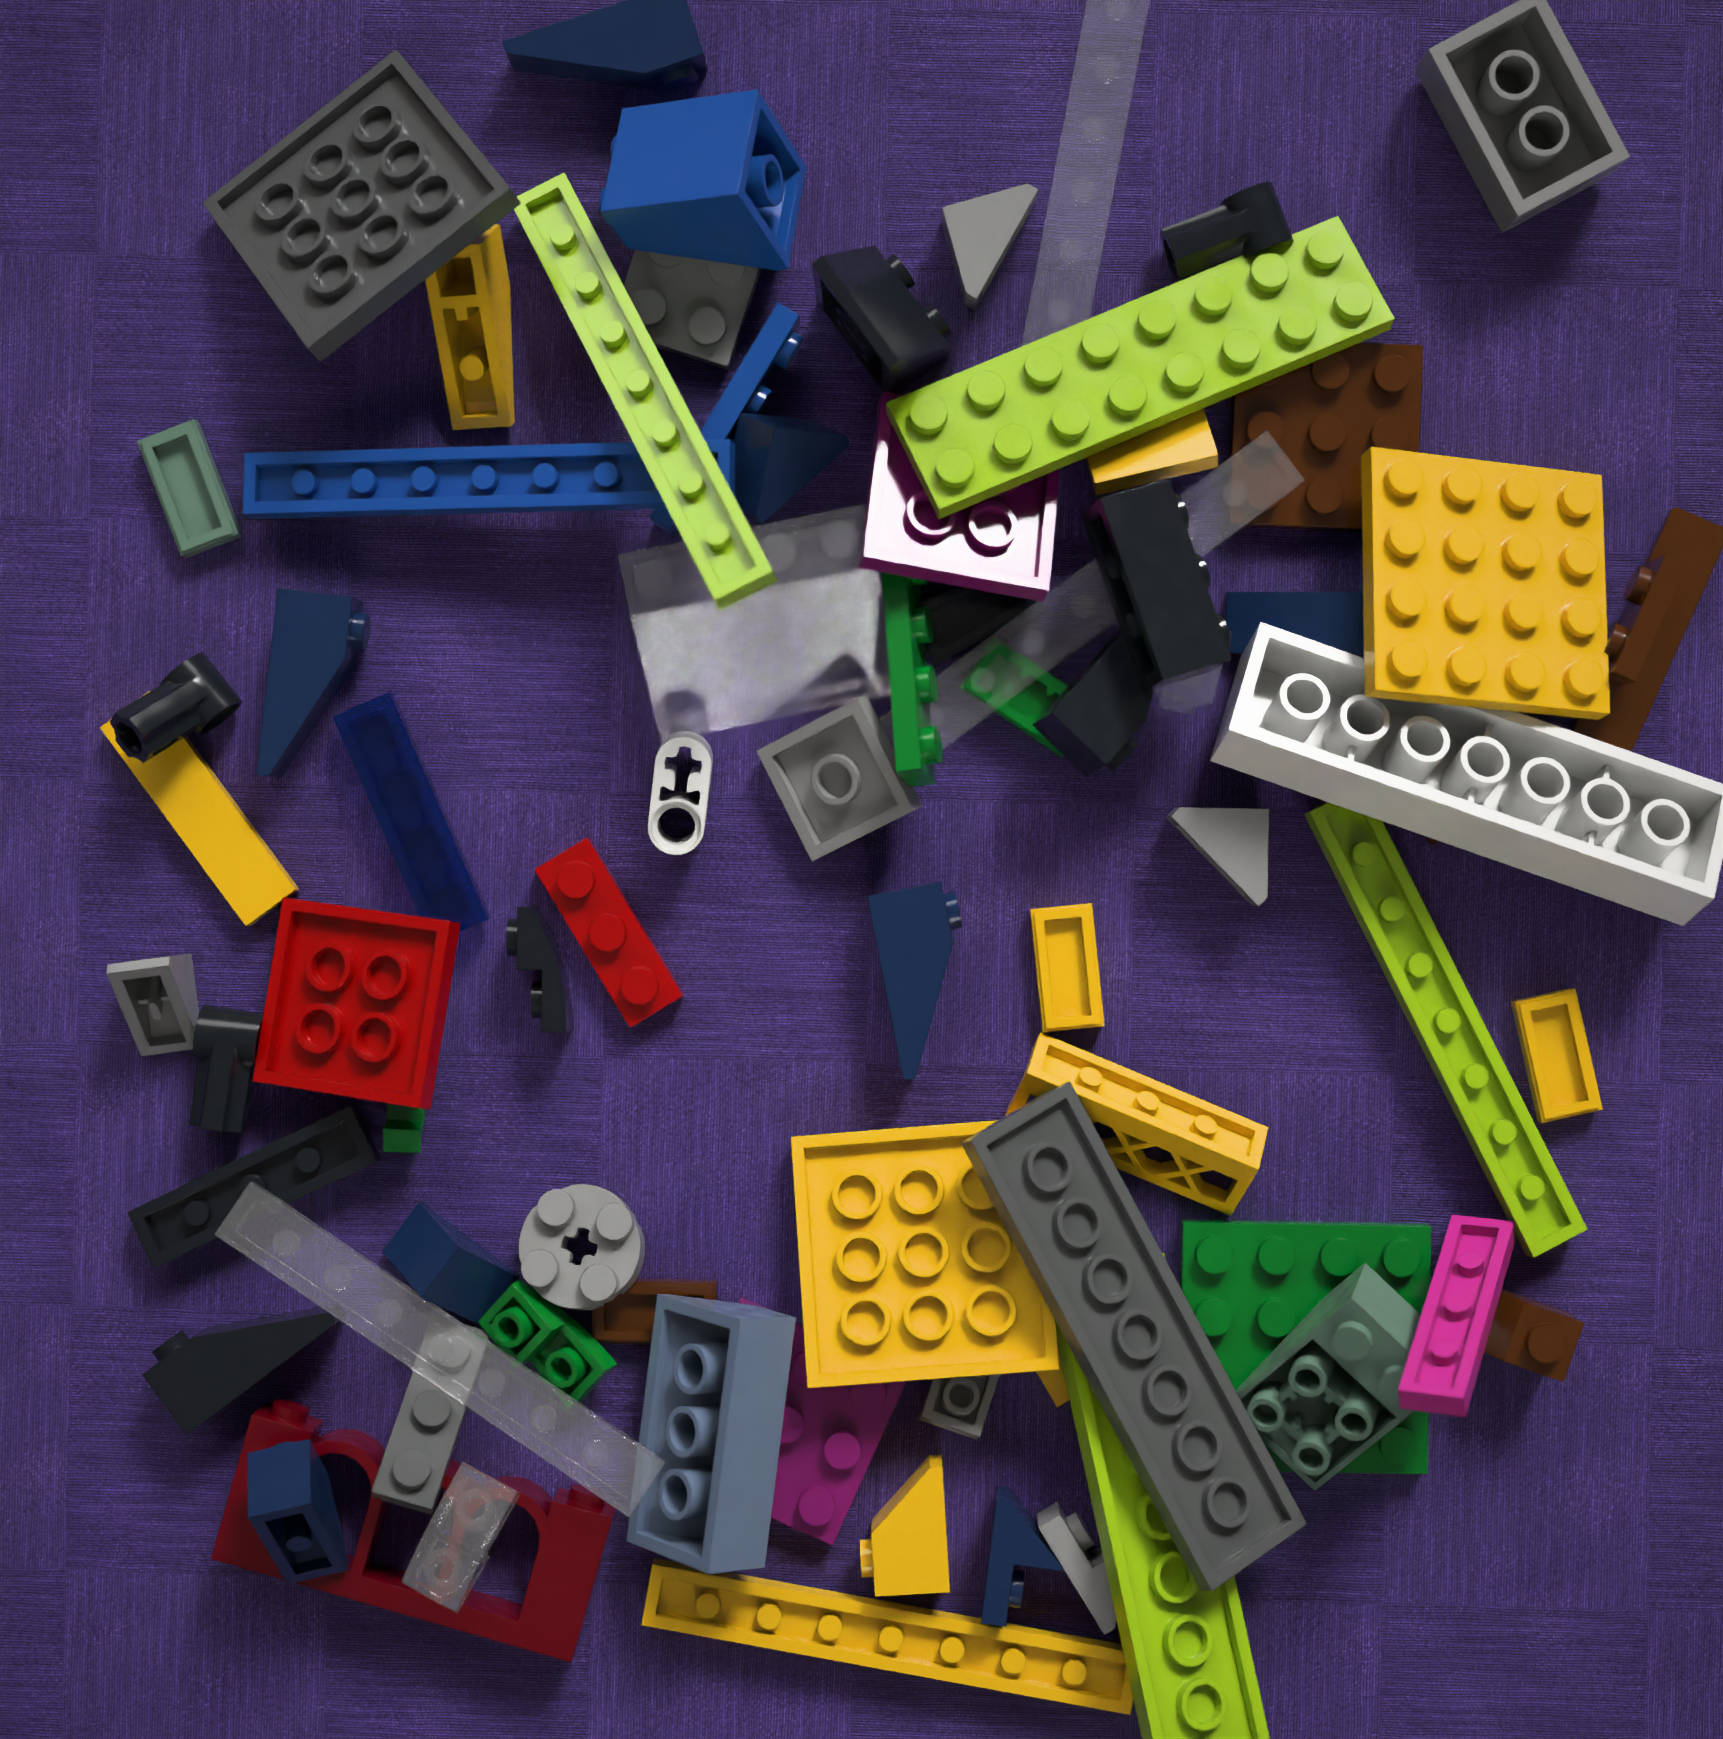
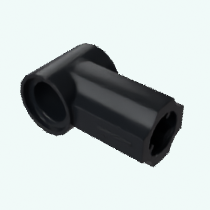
(1239, 227)
(186, 701)
(227, 1053)

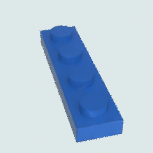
(747, 392)

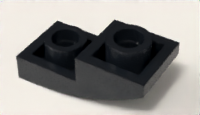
(537, 949)

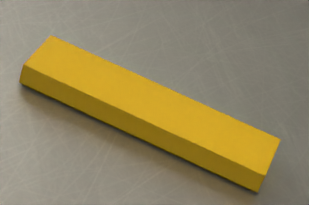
(212, 828)

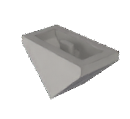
(981, 235)
(1232, 842)
(157, 1002)

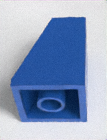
(705, 181)

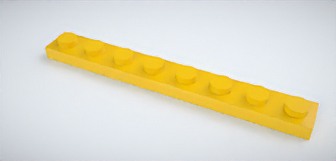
(888, 1636)

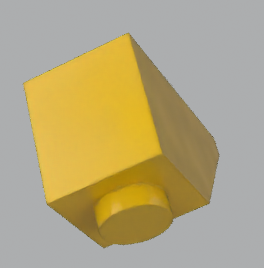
(910, 1537)

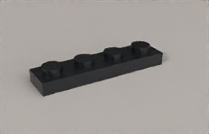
(284, 1168)

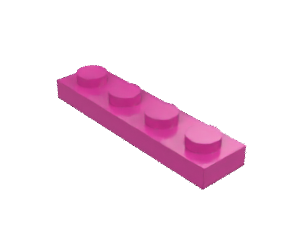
(1457, 1316)

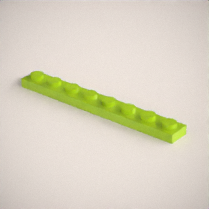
(644, 393)
(1448, 1027)

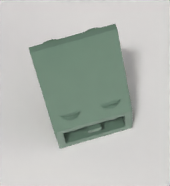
(1334, 1378)

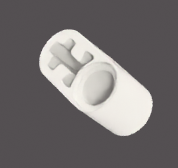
(666, 775)

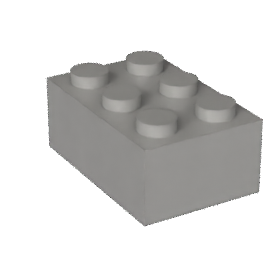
(1521, 111)

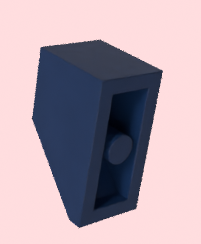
(295, 1511)

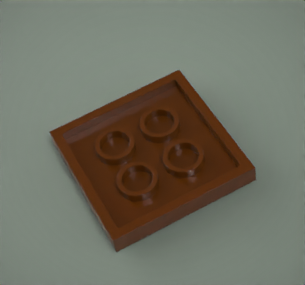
(1326, 421)

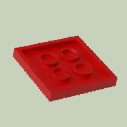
(356, 1002)

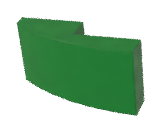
(548, 1338)

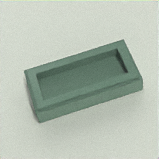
(190, 488)

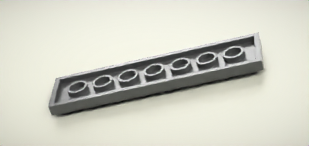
(1134, 1335)

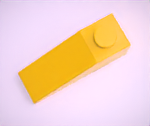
(474, 333)

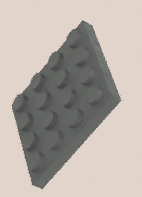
(360, 205)

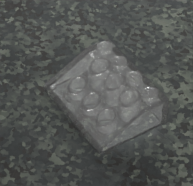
(774, 654)

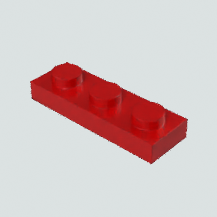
(609, 932)

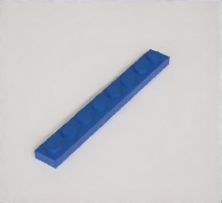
(456, 480)

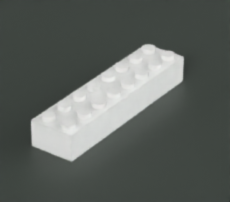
(1476, 778)

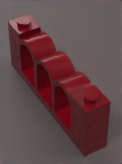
(563, 1577)

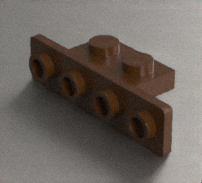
(1653, 623)

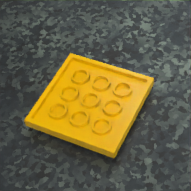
(1484, 584)
(909, 1263)

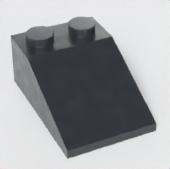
(879, 316)

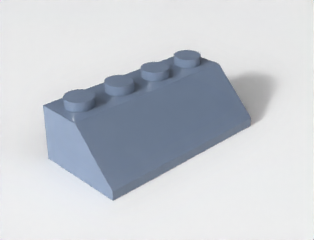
(718, 1425)

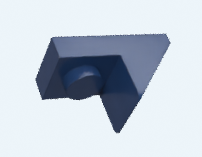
(1013, 1542)

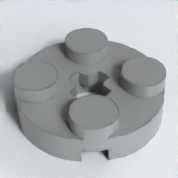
(562, 1216)

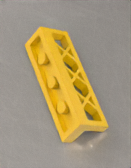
(1151, 1115)

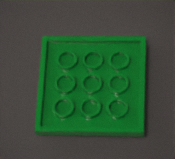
(1263, 1277)

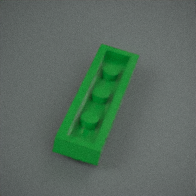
(911, 681)

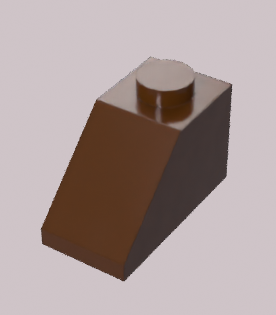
(1533, 1335)

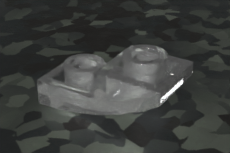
(459, 1537)

